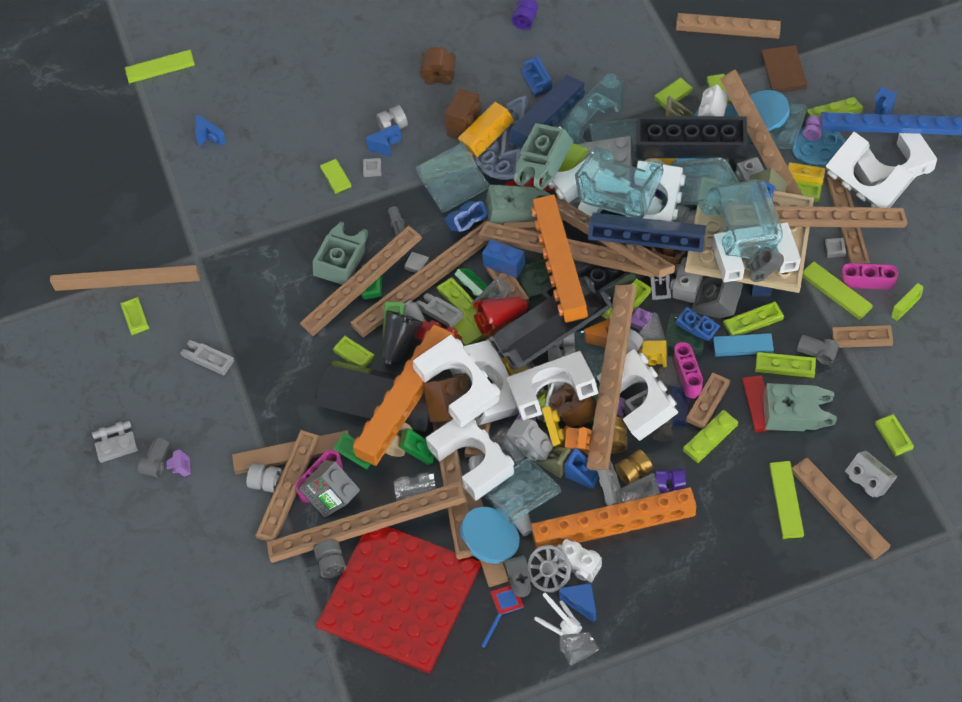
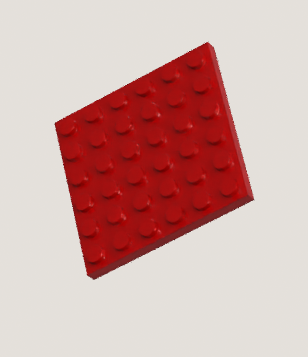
(399, 597)

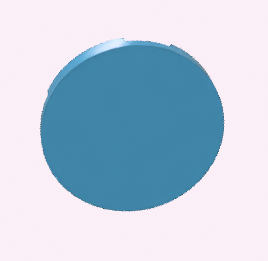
(772, 107)
(817, 152)
(489, 535)

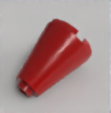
(498, 313)

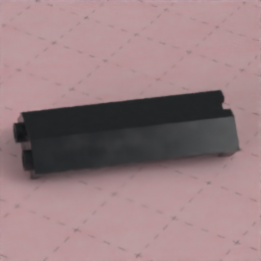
(544, 327)
(361, 390)

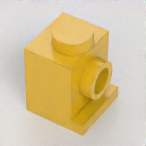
(655, 352)

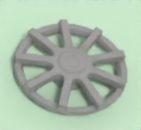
(549, 568)

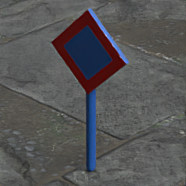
(505, 602)

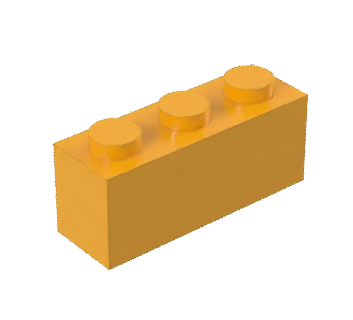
(486, 129)

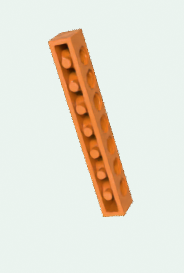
(615, 518)

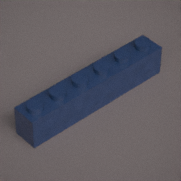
(549, 109)
(647, 232)

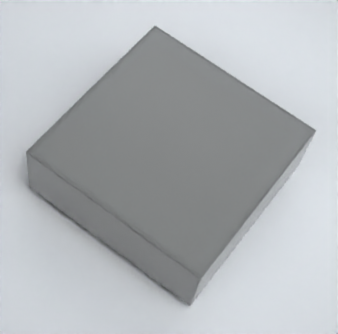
(372, 167)
(835, 247)
(416, 262)

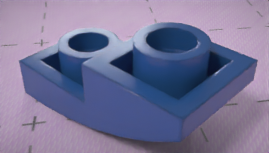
(699, 326)

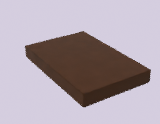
(784, 69)

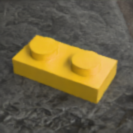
(807, 173)
(556, 434)

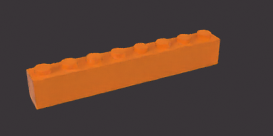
(560, 259)
(397, 404)

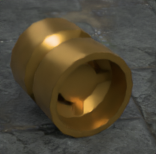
(619, 439)
(636, 466)

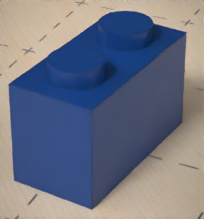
(503, 258)

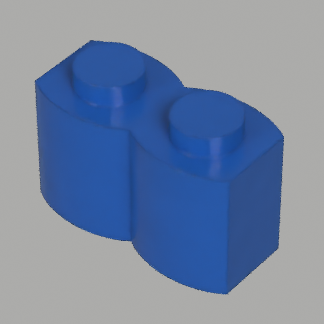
(464, 217)

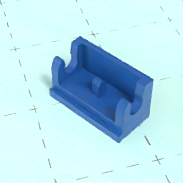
(536, 76)
(884, 101)

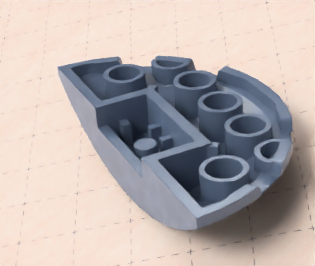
(501, 156)

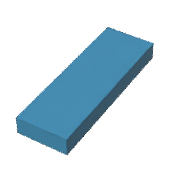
(742, 344)

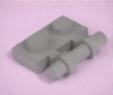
(116, 446)

